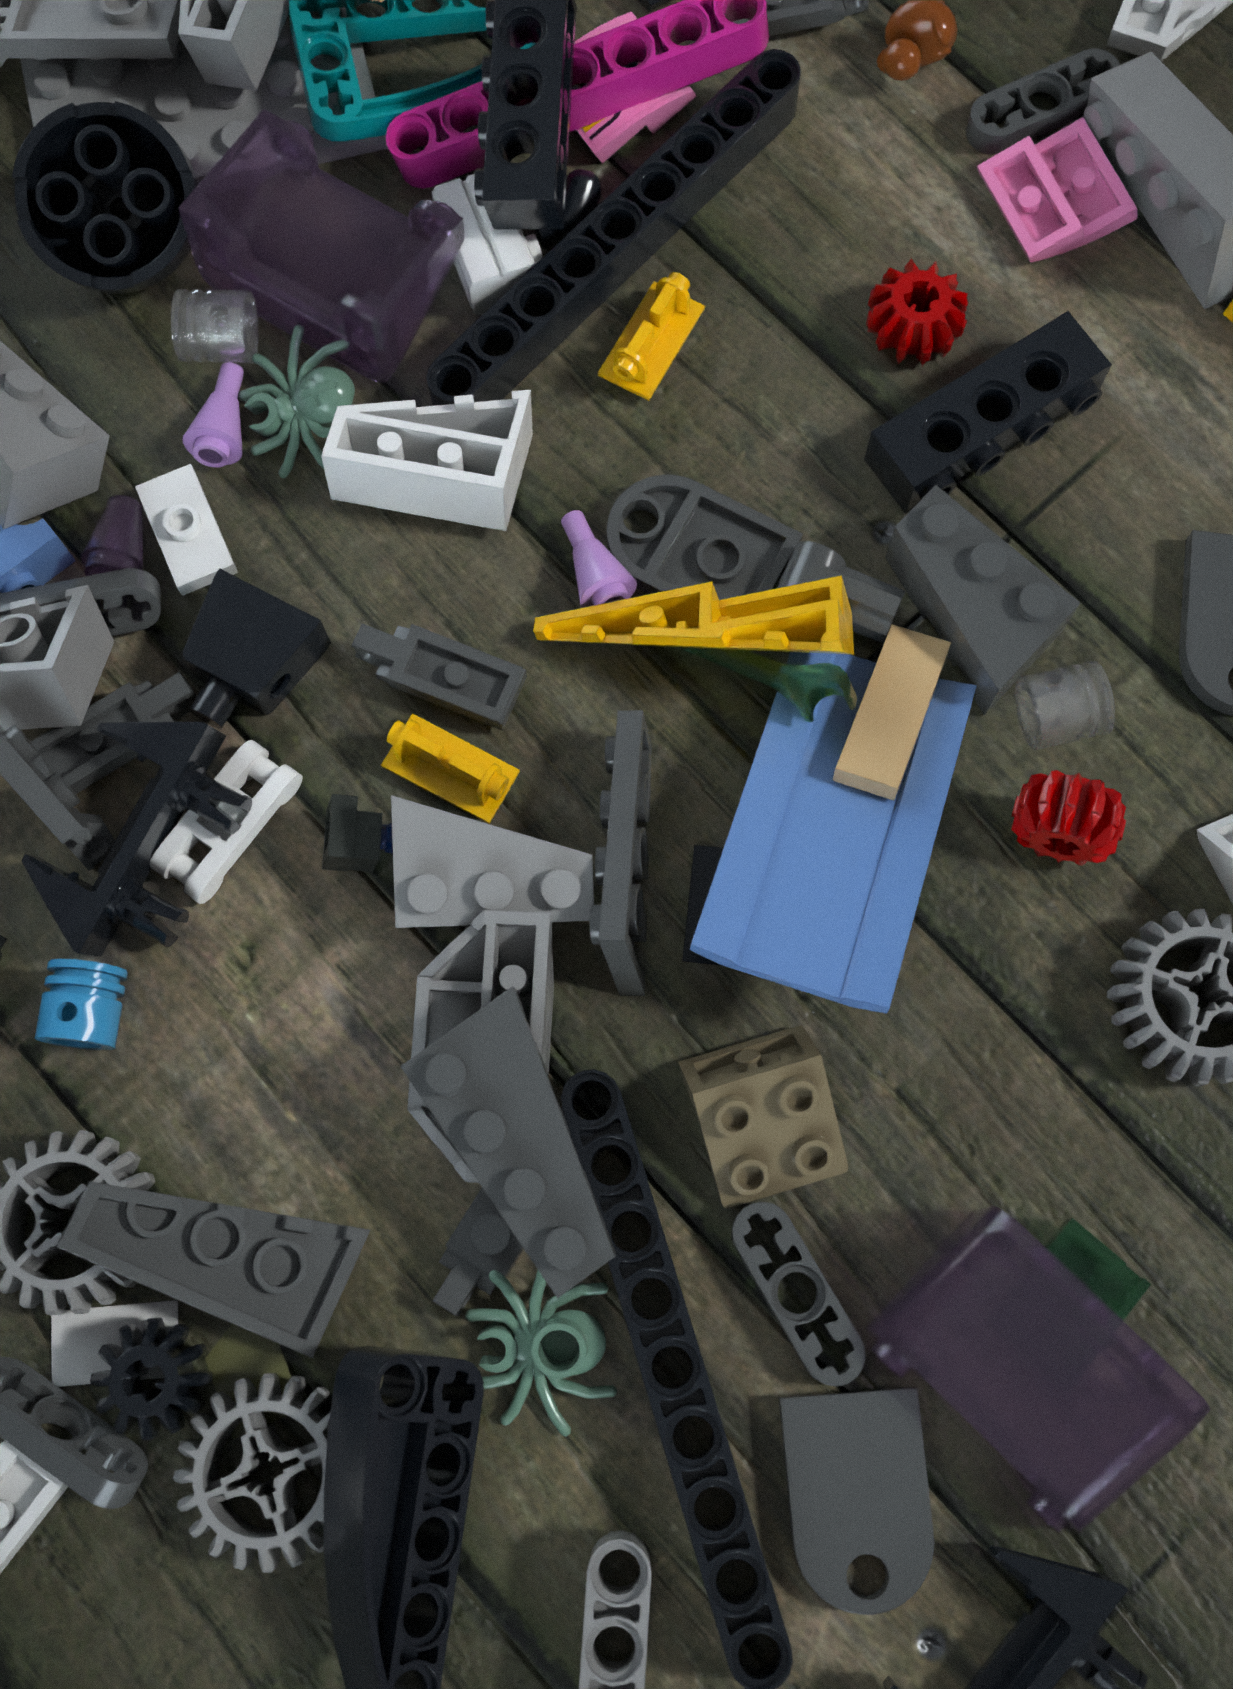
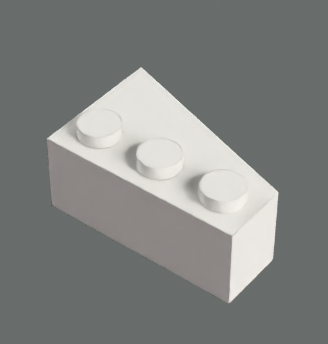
(432, 460)

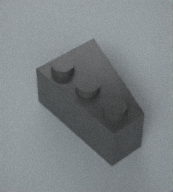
(977, 594)

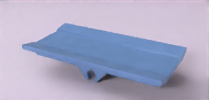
(821, 873)

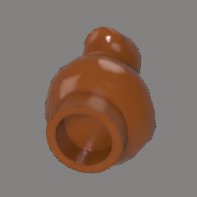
(917, 37)

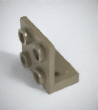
(765, 1116)

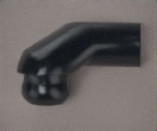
(581, 198)

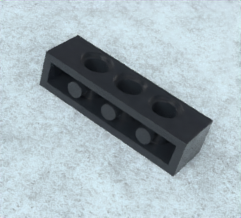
(533, 190)
(1054, 356)

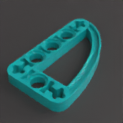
(333, 37)

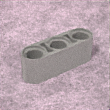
(620, 1607)

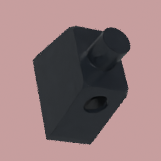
(248, 649)

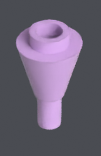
(216, 430)
(597, 571)

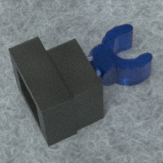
(353, 836)

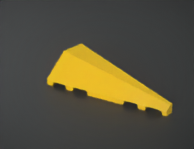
(783, 619)

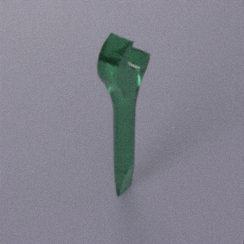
(798, 683)

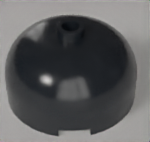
(76, 174)

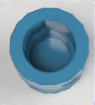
(81, 1004)

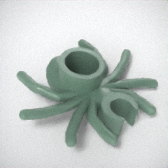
(299, 405)
(543, 1346)

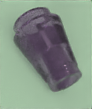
(116, 538)

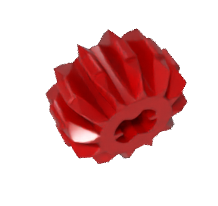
(917, 312)
(1069, 817)

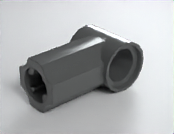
(871, 600)

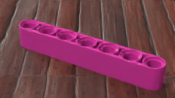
(609, 84)

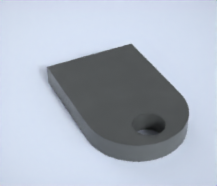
(698, 539)
(1208, 618)
(858, 1491)

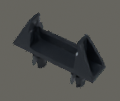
(93, 913)
(1057, 1631)

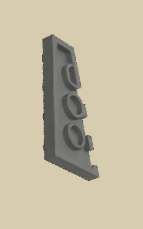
(625, 857)
(505, 1122)
(228, 1260)

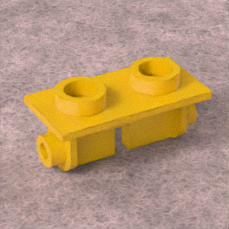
(653, 337)
(449, 767)

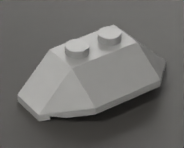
(472, 971)

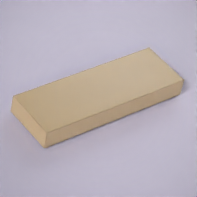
(891, 712)

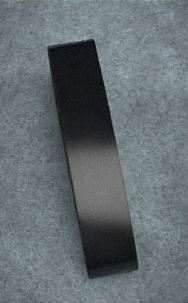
(397, 1510)

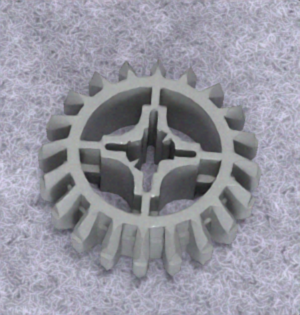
(1172, 990)
(27, 1187)
(277, 1503)

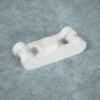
(205, 879)

